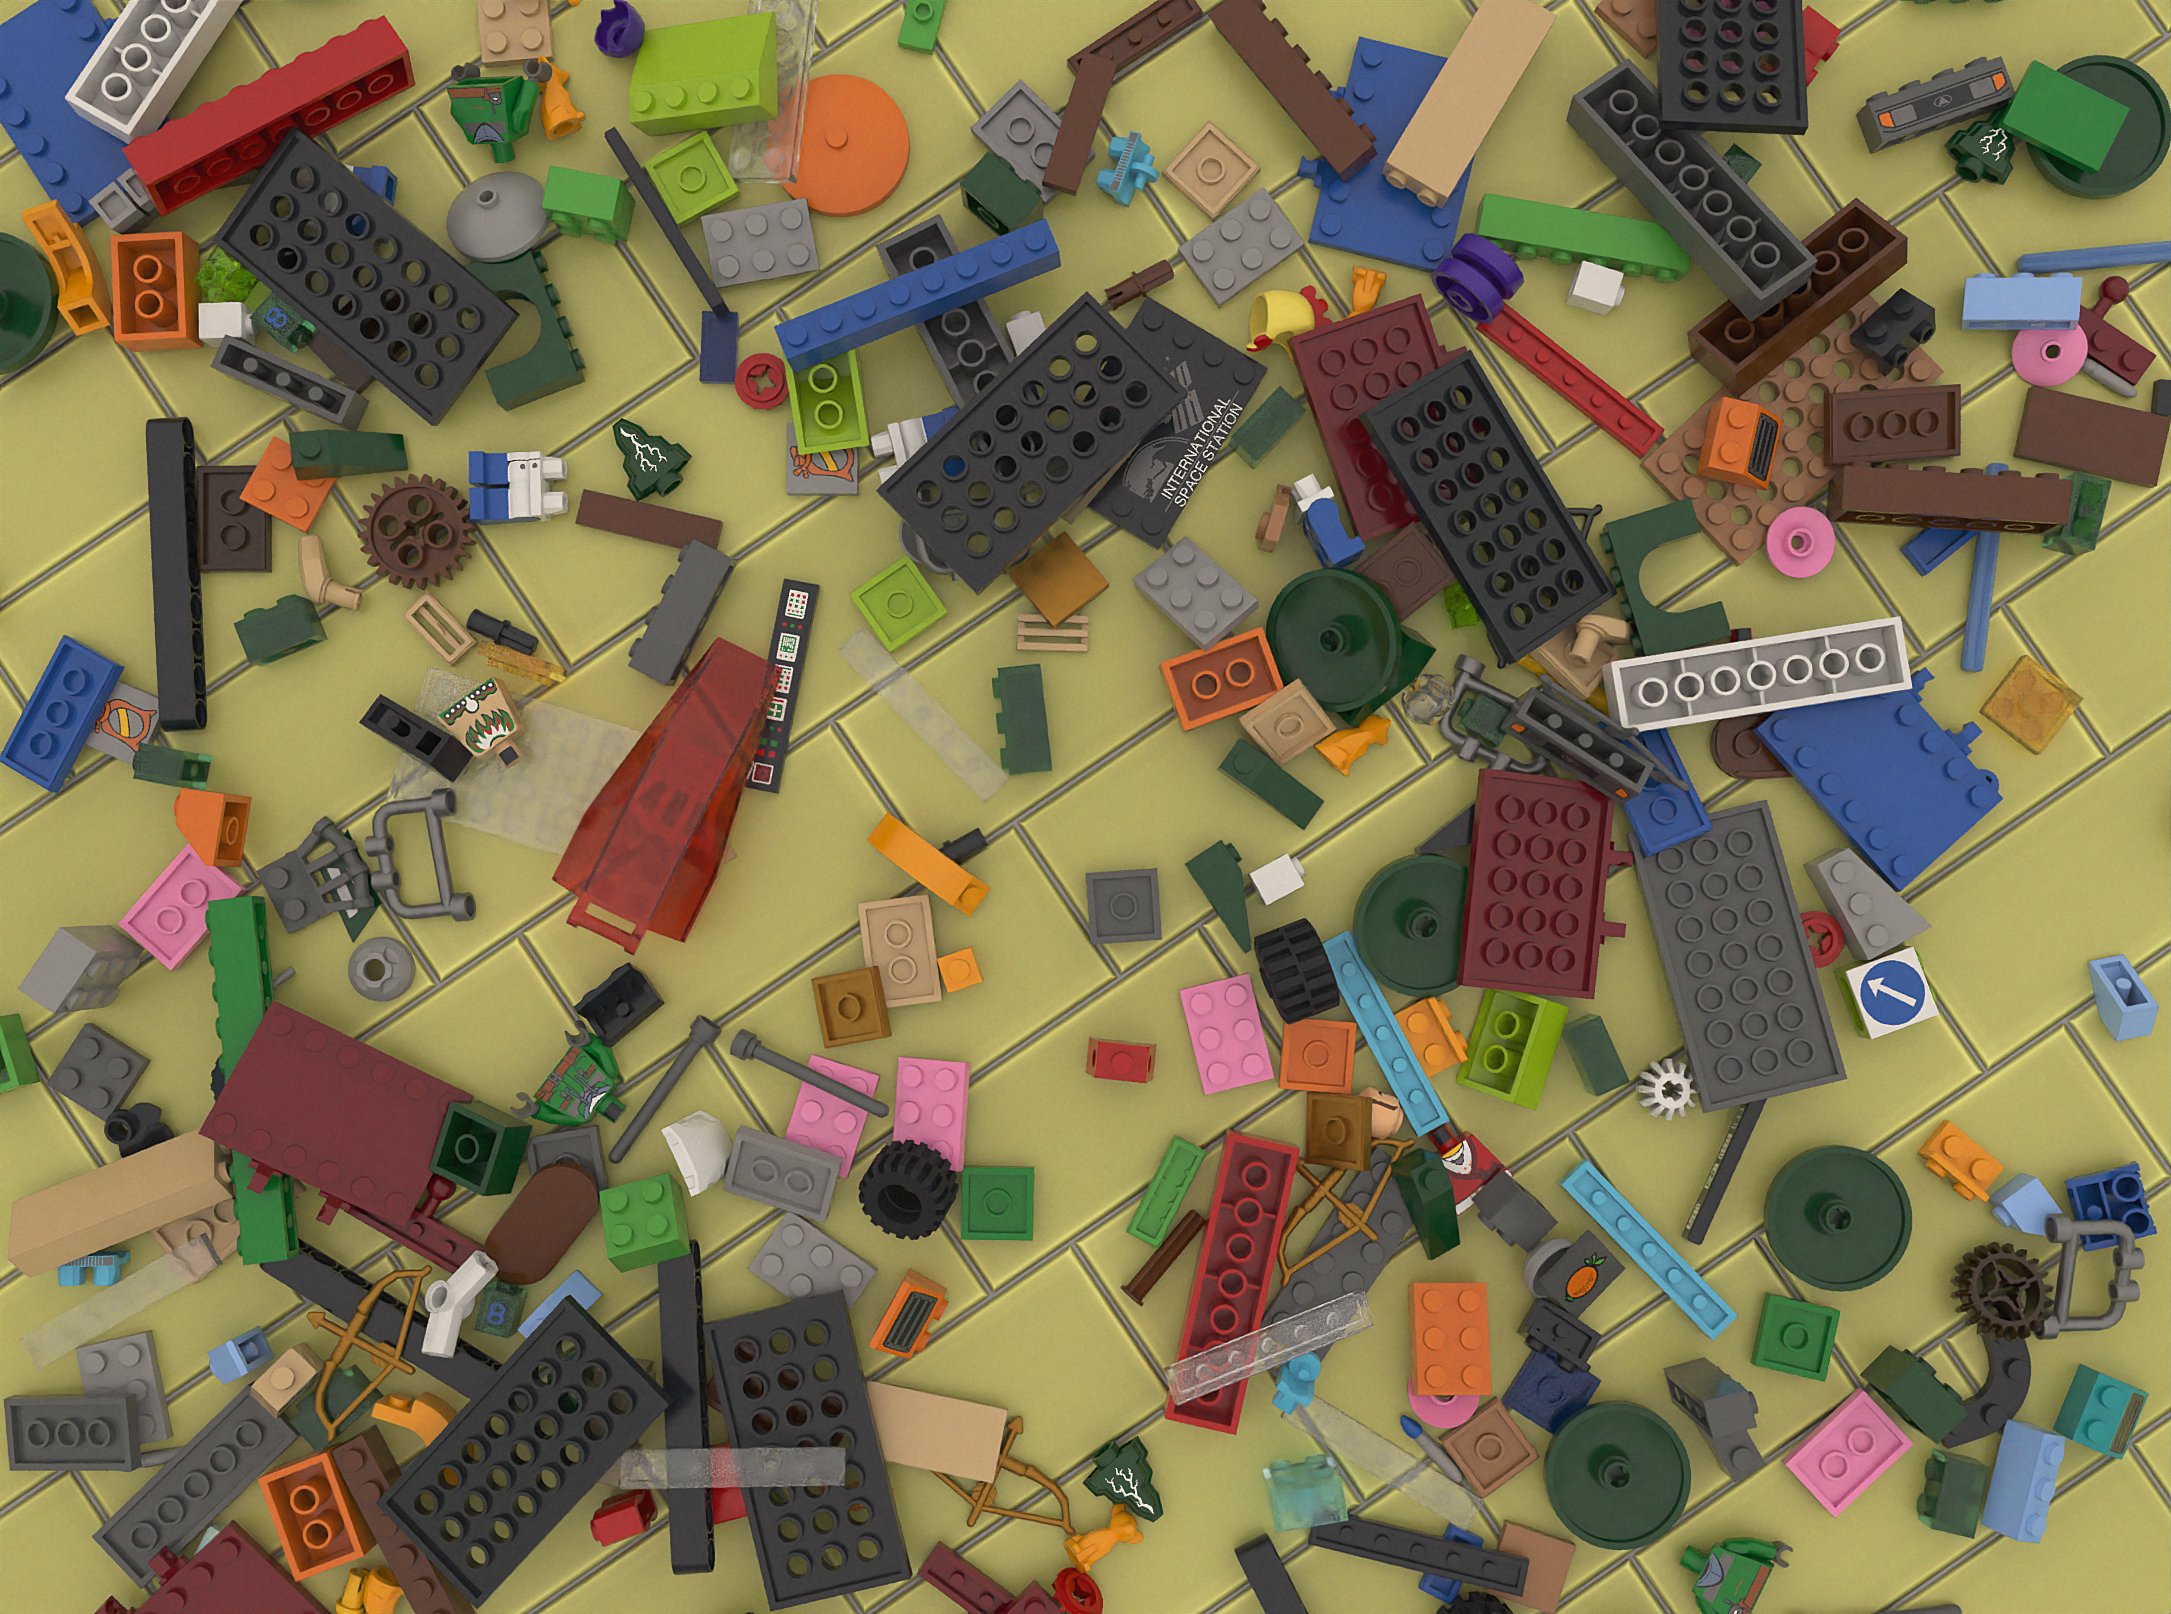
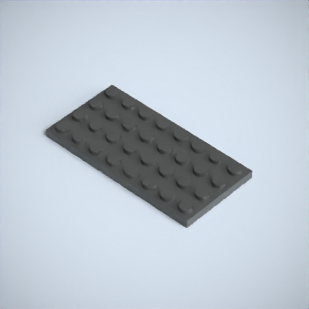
(1738, 962)

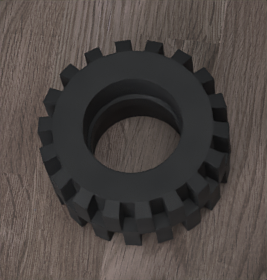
(898, 1208)

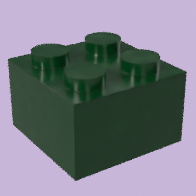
(1000, 197)
(480, 1147)
(1915, 1393)

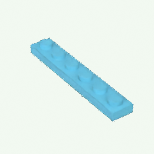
(1384, 1036)
(1648, 1249)

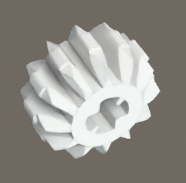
(1654, 1085)

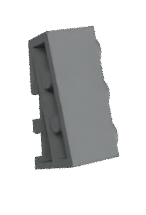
(1863, 904)

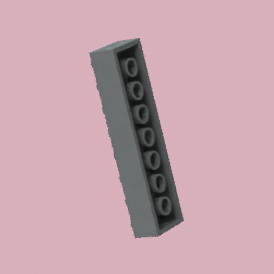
(1691, 192)
(963, 341)

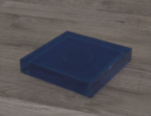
(1547, 1392)

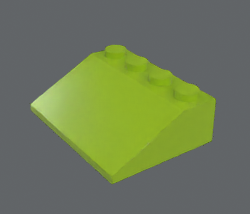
(705, 75)

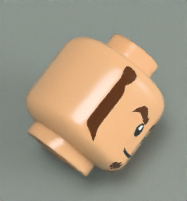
(1385, 1112)

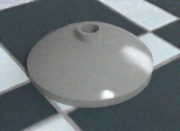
(497, 217)

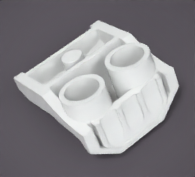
(700, 1149)

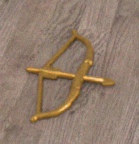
(1349, 1213)
(381, 1354)
(985, 1493)

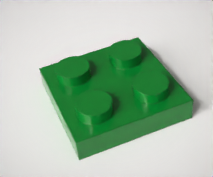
(997, 1203)
(1795, 1337)

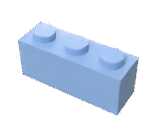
(2021, 302)
(2023, 1481)

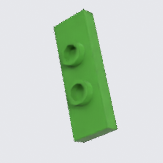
(921, 25)
(1166, 1191)

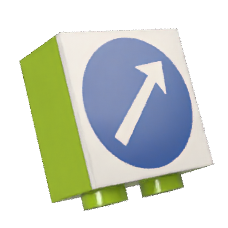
(1886, 992)

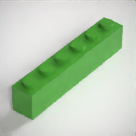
(1581, 235)

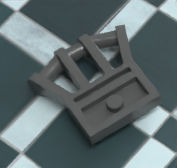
(296, 889)

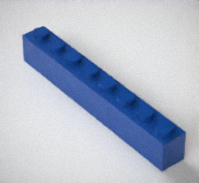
(919, 295)

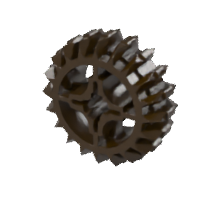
(2010, 1305)

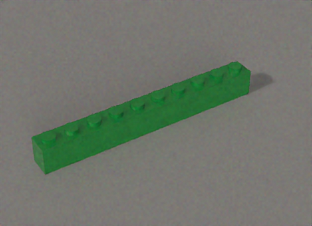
(243, 997)

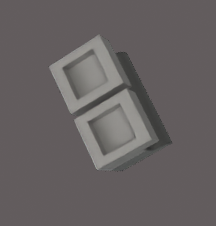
(125, 211)

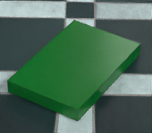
(2063, 117)

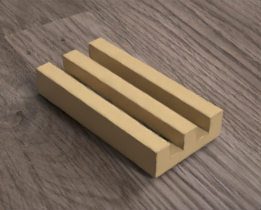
(1056, 647)
(460, 650)

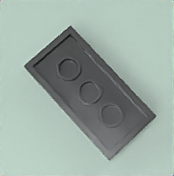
(72, 1432)

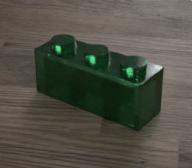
(1022, 720)

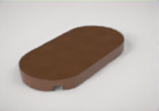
(1741, 752)
(542, 1222)

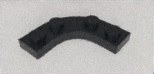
(1999, 1396)

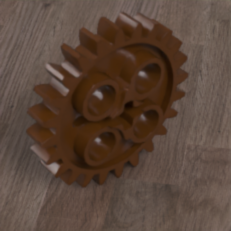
(401, 505)

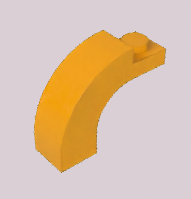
(81, 284)
(928, 864)
(425, 1417)

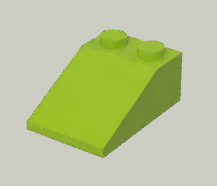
(829, 404)

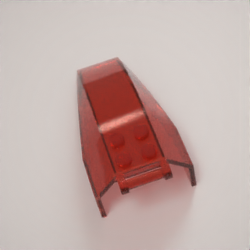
(671, 807)

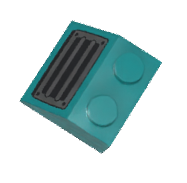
(2100, 1412)

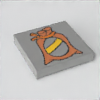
(822, 472)
(125, 722)

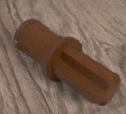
(1140, 283)

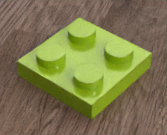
(692, 179)
(898, 603)

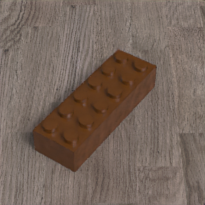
(1854, 257)
(1949, 499)

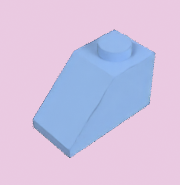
(2122, 998)
(2023, 1204)
(577, 1285)
(240, 1355)

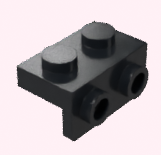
(1895, 330)
(619, 1004)
(1560, 1335)

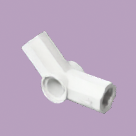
(454, 1301)

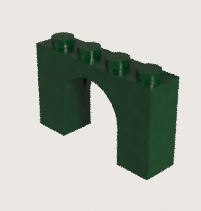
(552, 361)
(1629, 543)

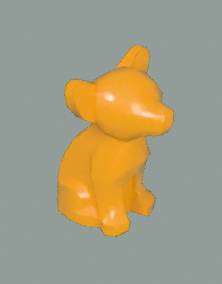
(556, 107)
(1366, 289)
(1349, 744)
(1089, 1548)
(381, 1591)

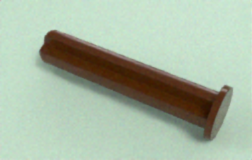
(1164, 1257)

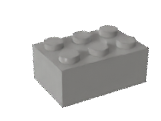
(81, 968)

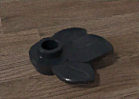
(142, 1126)

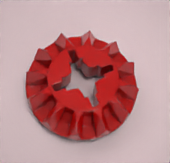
(757, 366)
(1830, 944)
(1082, 1586)

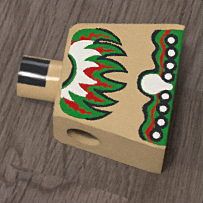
(487, 723)
(287, 1379)

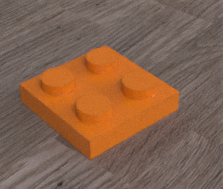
(278, 493)
(1317, 1055)

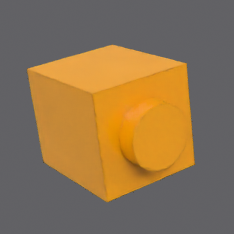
(960, 969)

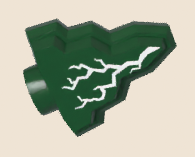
(1983, 150)
(649, 460)
(1126, 1478)

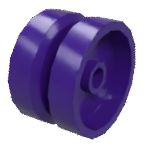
(1477, 278)

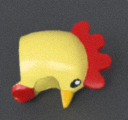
(1282, 315)

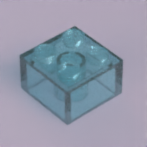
(1305, 1493)

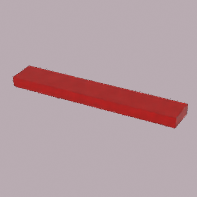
(1572, 381)

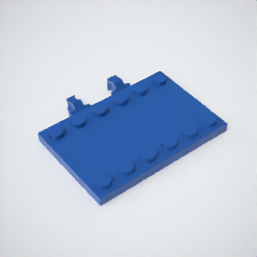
(39, 63)
(1367, 211)
(1884, 775)

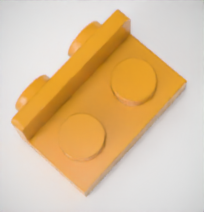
(1431, 1035)
(1961, 1160)

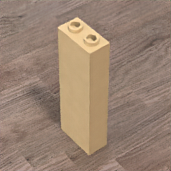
(1467, 98)
(118, 1202)

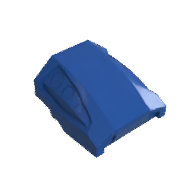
(2098, 1198)

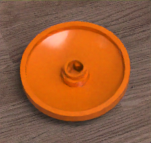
(850, 147)

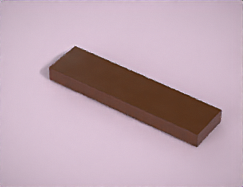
(1141, 33)
(1079, 123)
(645, 521)

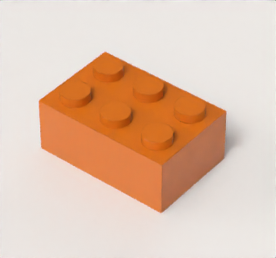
(155, 291)
(1222, 681)
(1449, 1339)
(315, 1514)

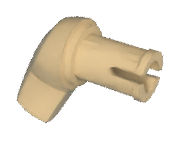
(317, 580)
(1594, 630)

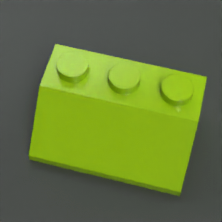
(1513, 1046)

